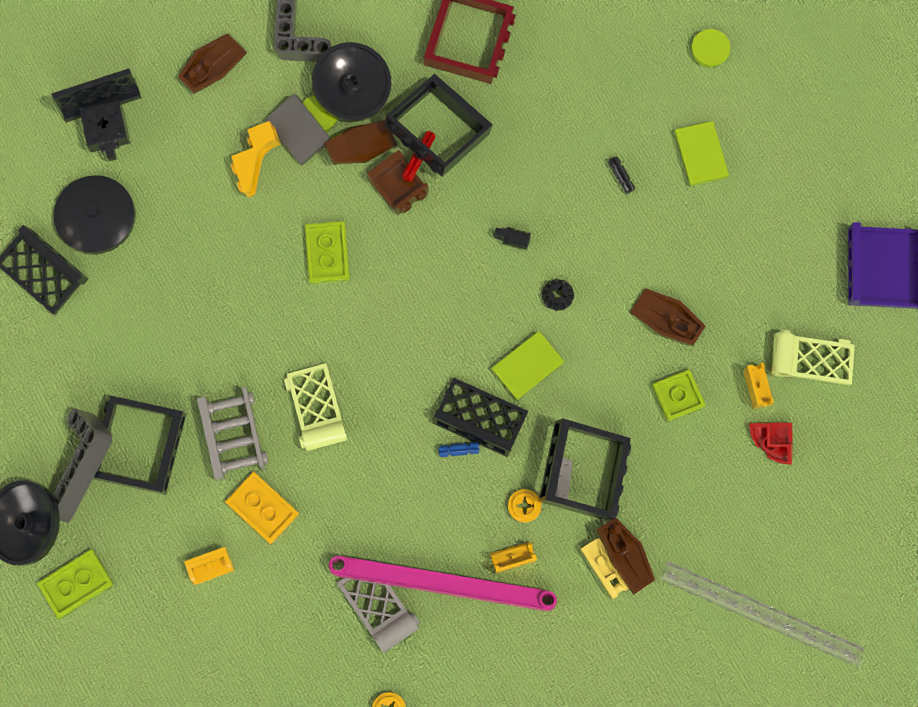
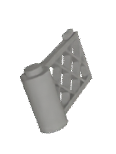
(393, 629)

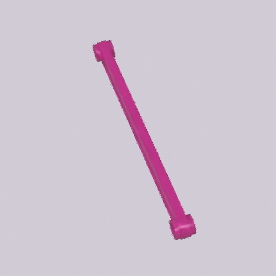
(442, 583)

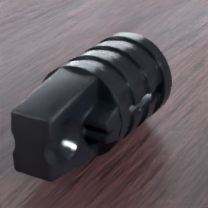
(513, 237)

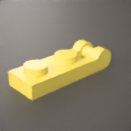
(599, 561)

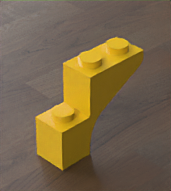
(248, 163)

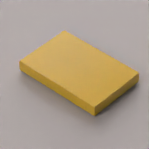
(262, 508)

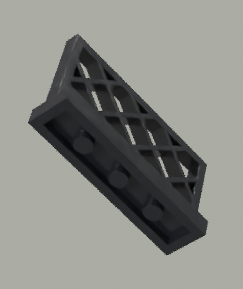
(96, 93)
(53, 257)
(472, 432)

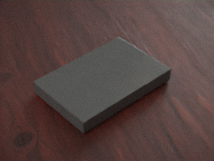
(298, 129)

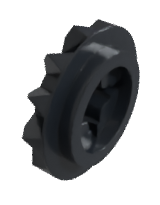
(562, 302)

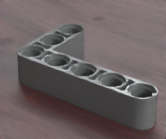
(294, 42)
(84, 462)

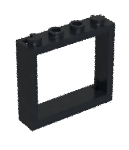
(454, 103)
(169, 452)
(554, 462)

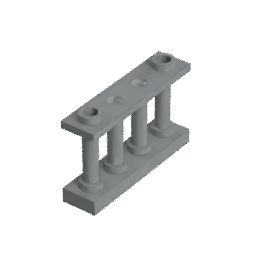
(212, 428)

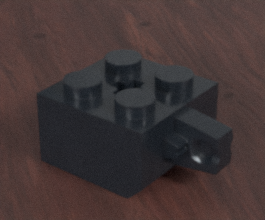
(108, 138)

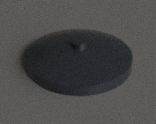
(351, 81)
(94, 214)
(27, 522)

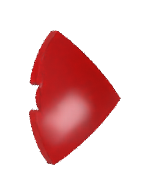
(774, 439)

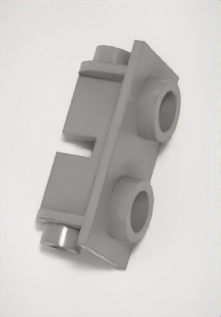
(564, 479)

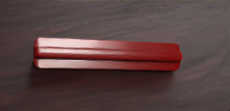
(414, 163)

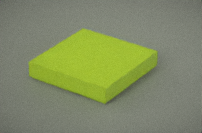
(678, 395)

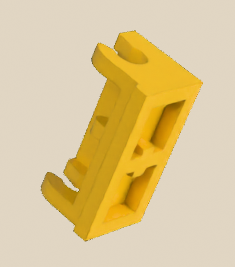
(758, 386)
(513, 557)
(209, 566)

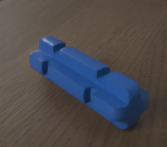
(458, 449)

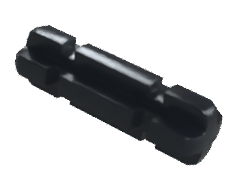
(622, 175)

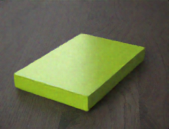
(701, 153)
(327, 252)
(528, 365)
(75, 584)

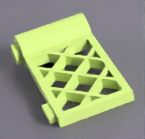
(787, 352)
(319, 433)

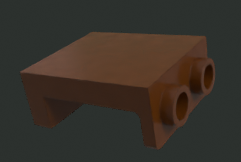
(393, 188)

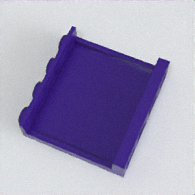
(882, 267)

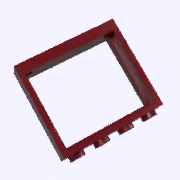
(464, 69)

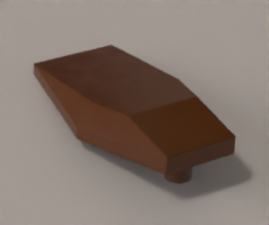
(211, 63)
(360, 143)
(668, 317)
(626, 555)

